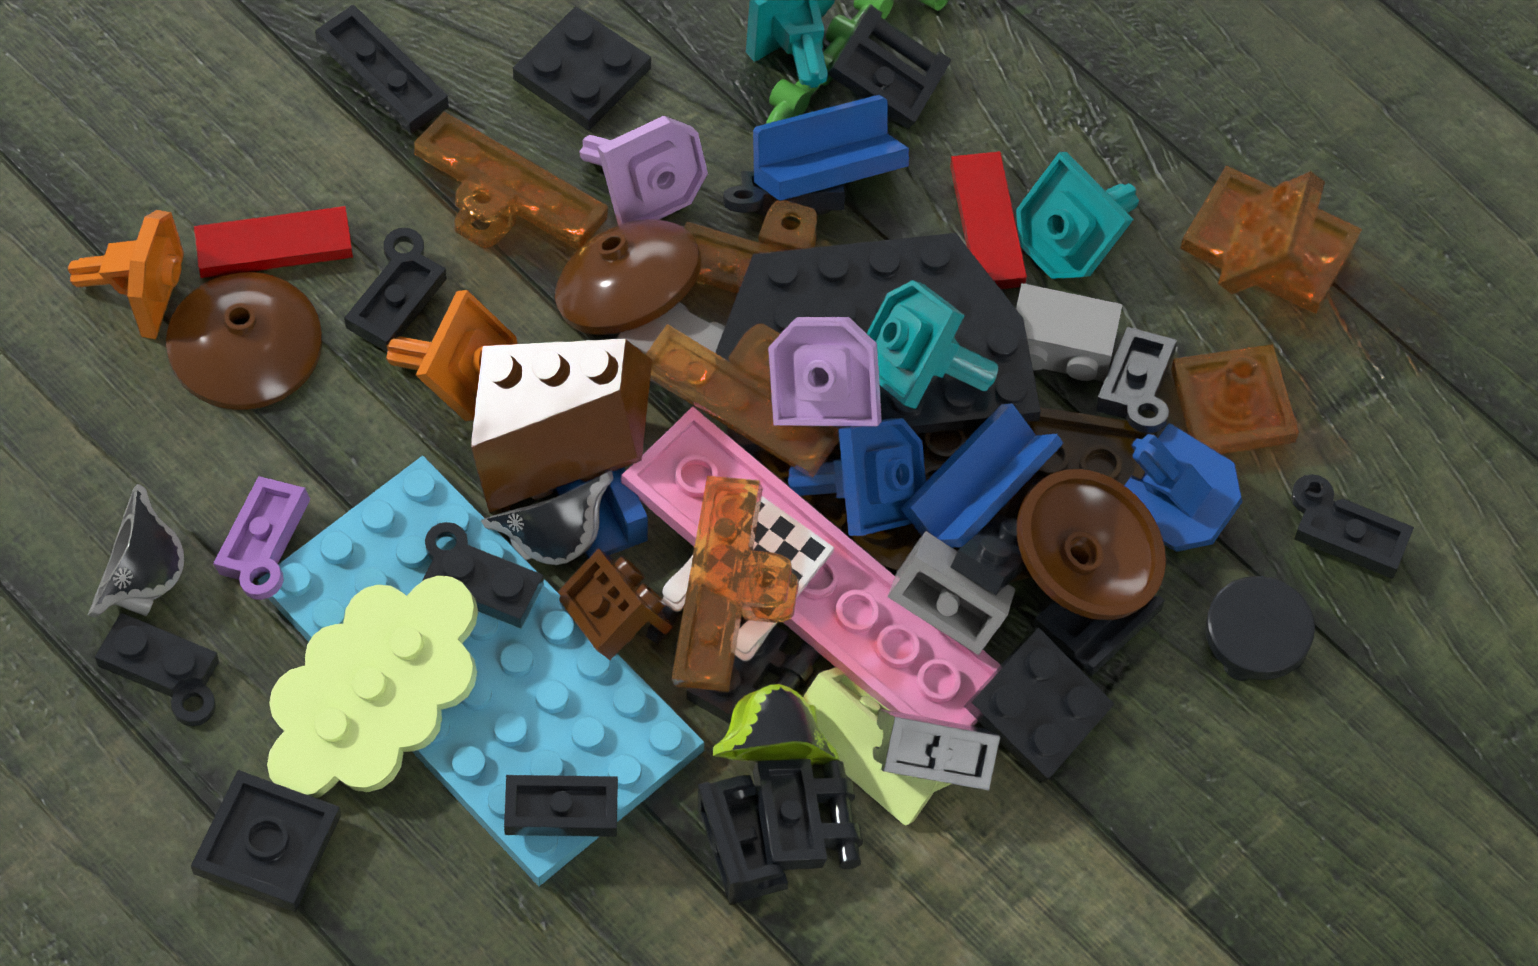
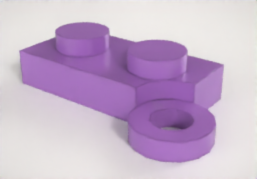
(262, 536)

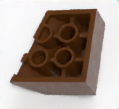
(557, 415)

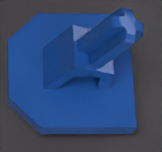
(875, 475)
(1185, 488)

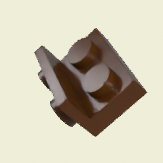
(611, 603)

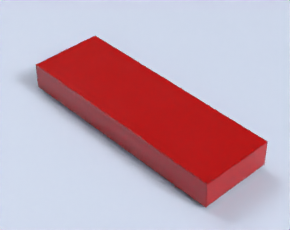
(988, 216)
(273, 242)

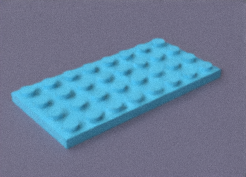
(539, 689)

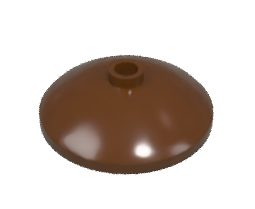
(628, 276)
(246, 362)
(1107, 533)

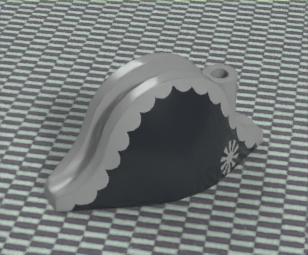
(557, 527)
(142, 562)

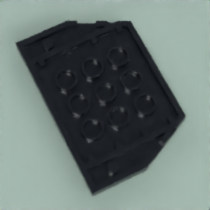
(854, 283)

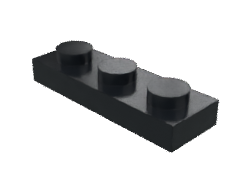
(382, 69)

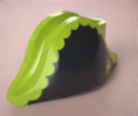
(775, 726)

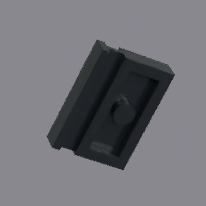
(1093, 640)

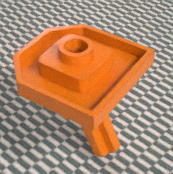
(140, 269)
(454, 356)

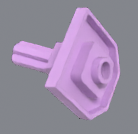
(649, 168)
(824, 374)

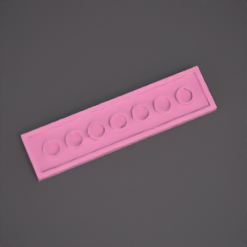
(845, 604)

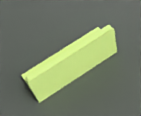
(849, 723)

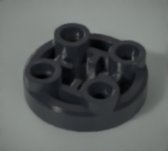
(1259, 628)

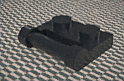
(875, 71)

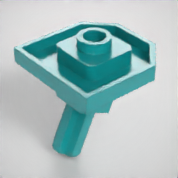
(795, 28)
(1071, 220)
(918, 341)

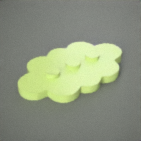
(373, 687)

